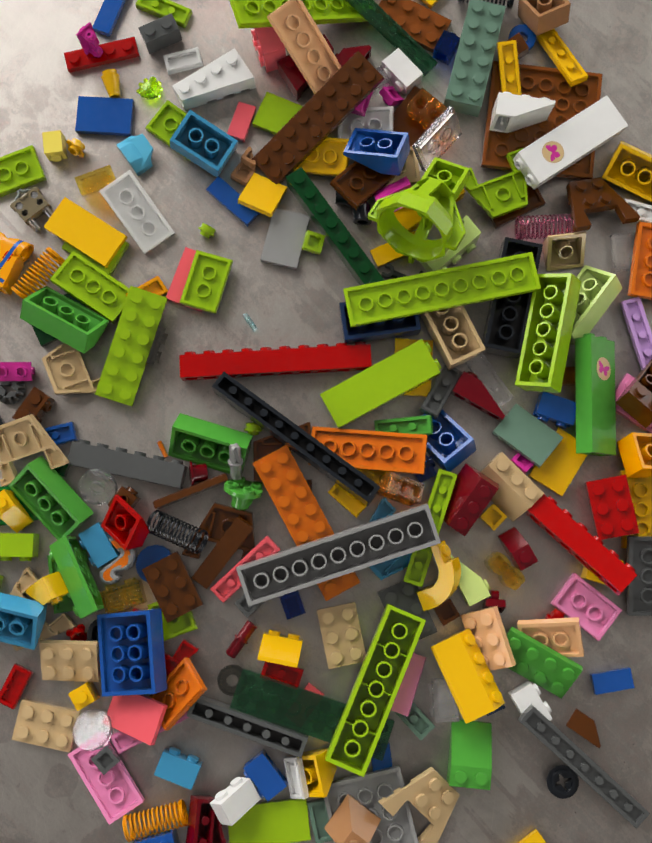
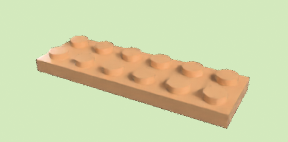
(304, 43)

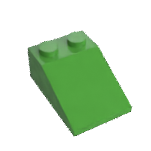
(470, 755)

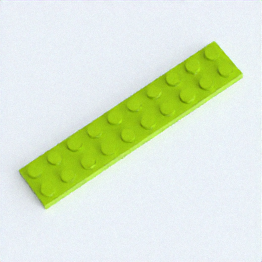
(441, 289)

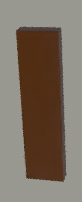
(190, 491)
(222, 552)

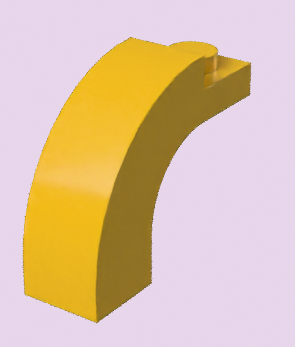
(447, 580)

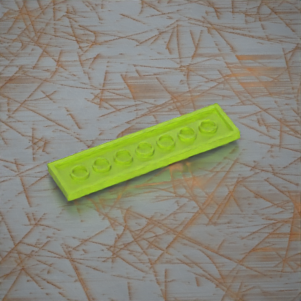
(255, 12)

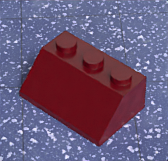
(469, 498)

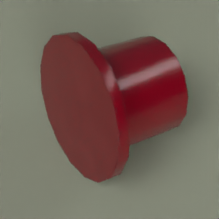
(197, 473)

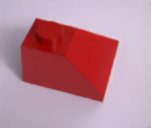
(125, 524)

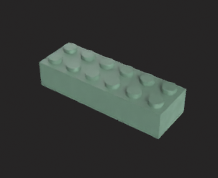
(474, 57)

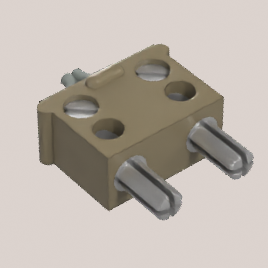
(30, 204)

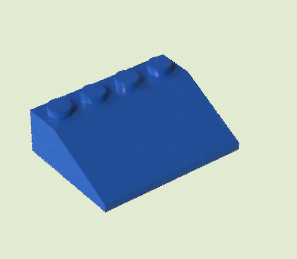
(132, 652)

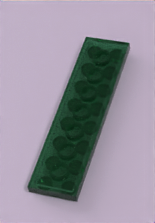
(295, 708)

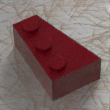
(293, 76)

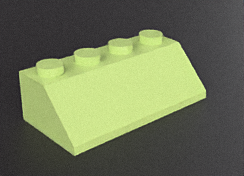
(595, 296)

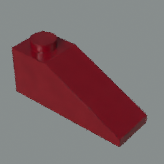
(475, 394)

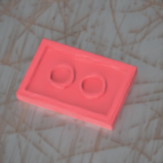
(180, 277)
(137, 716)

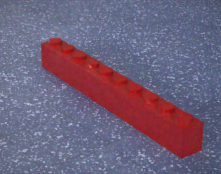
(275, 362)

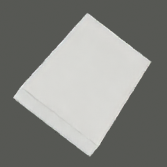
(137, 211)

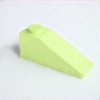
(472, 586)

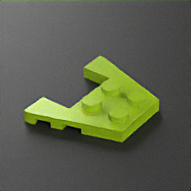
(502, 193)

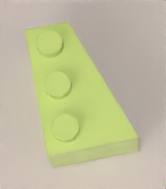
(467, 245)

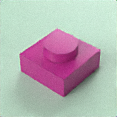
(390, 96)
(522, 463)

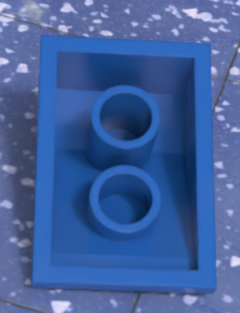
(379, 149)
(449, 442)

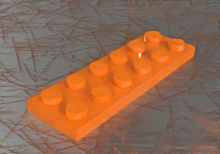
(376, 449)

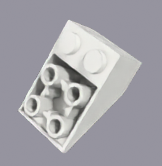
(518, 111)

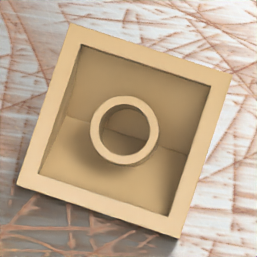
(564, 251)

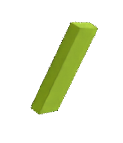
(164, 7)

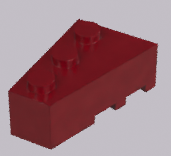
(203, 822)

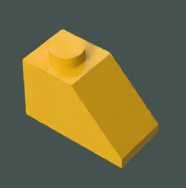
(13, 512)
(48, 589)

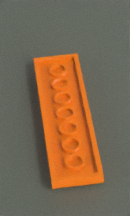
(299, 509)

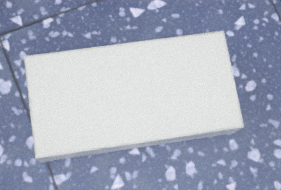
(183, 60)
(296, 777)

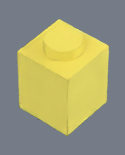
(54, 145)

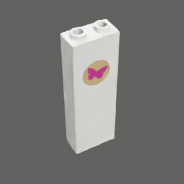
(569, 142)

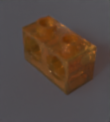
(431, 108)
(400, 489)

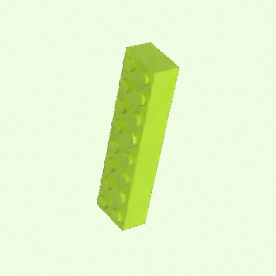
(375, 690)

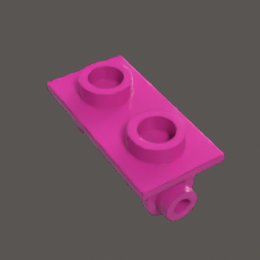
(89, 40)
(16, 371)

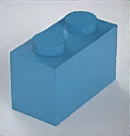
(98, 545)
(178, 767)

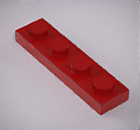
(112, 53)

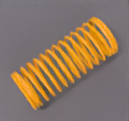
(50, 253)
(182, 816)

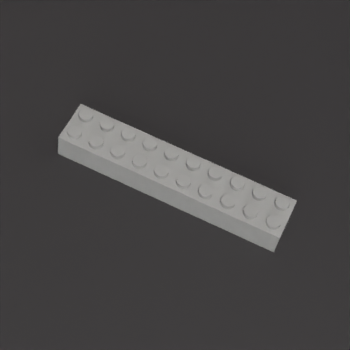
(338, 554)

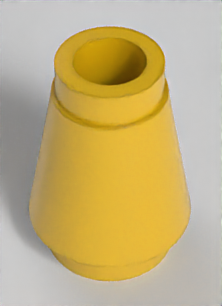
(112, 83)

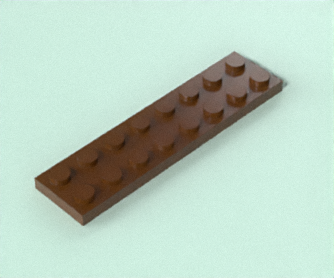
(318, 118)

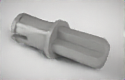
(235, 462)

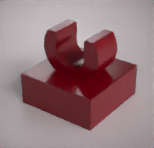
(494, 600)

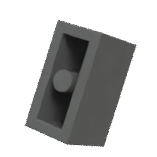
(160, 33)

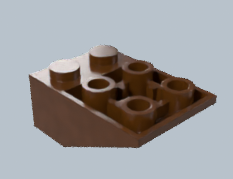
(638, 397)

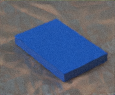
(104, 116)

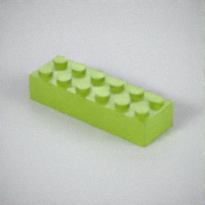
(548, 333)

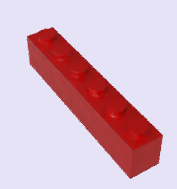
(581, 544)

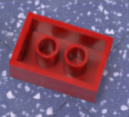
(612, 507)

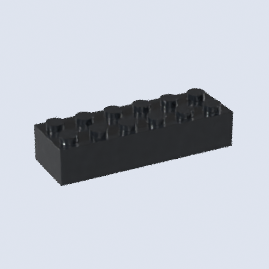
(509, 315)

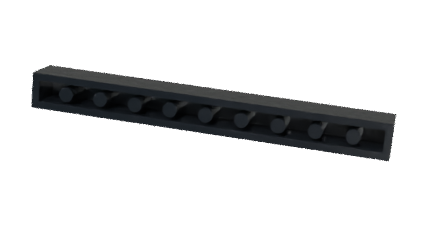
(296, 439)

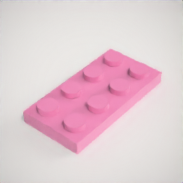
(112, 792)

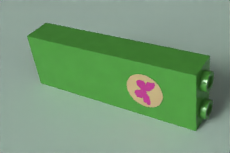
(595, 396)

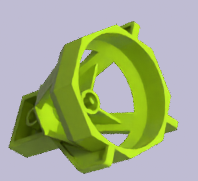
(435, 202)

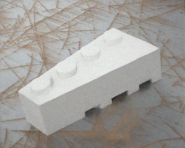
(214, 81)

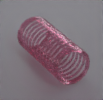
(522, 228)

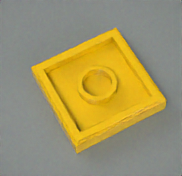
(262, 195)

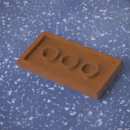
(418, 21)

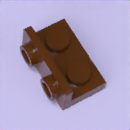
(35, 403)

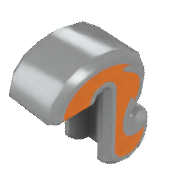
(123, 562)

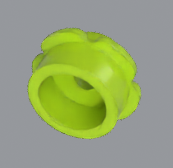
(207, 230)
(252, 428)

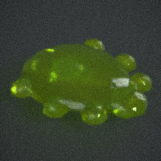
(150, 88)

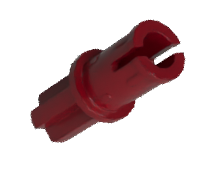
(241, 639)

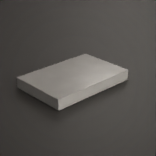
(285, 238)

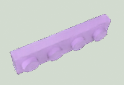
(638, 329)

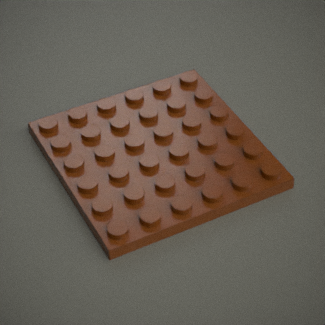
(540, 83)

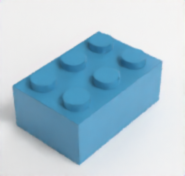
(203, 143)

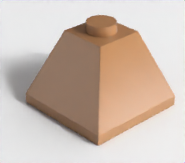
(352, 822)

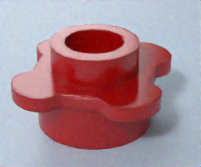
(80, 630)

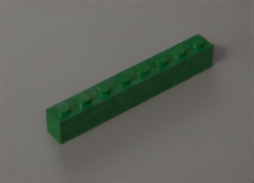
(332, 228)

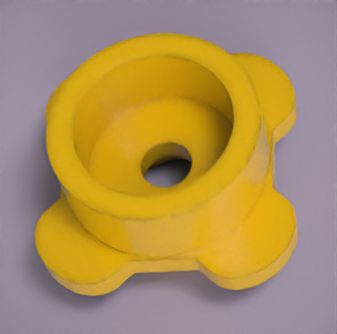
(75, 147)

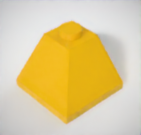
(318, 772)

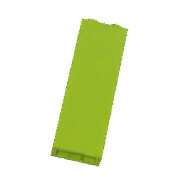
(381, 383)

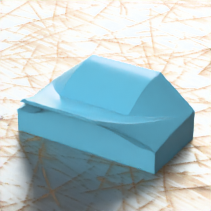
(137, 153)

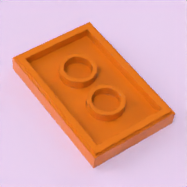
(182, 691)

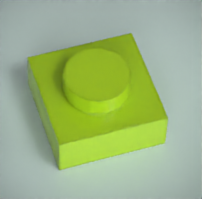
(313, 242)

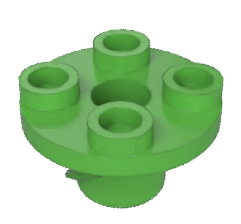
(243, 492)

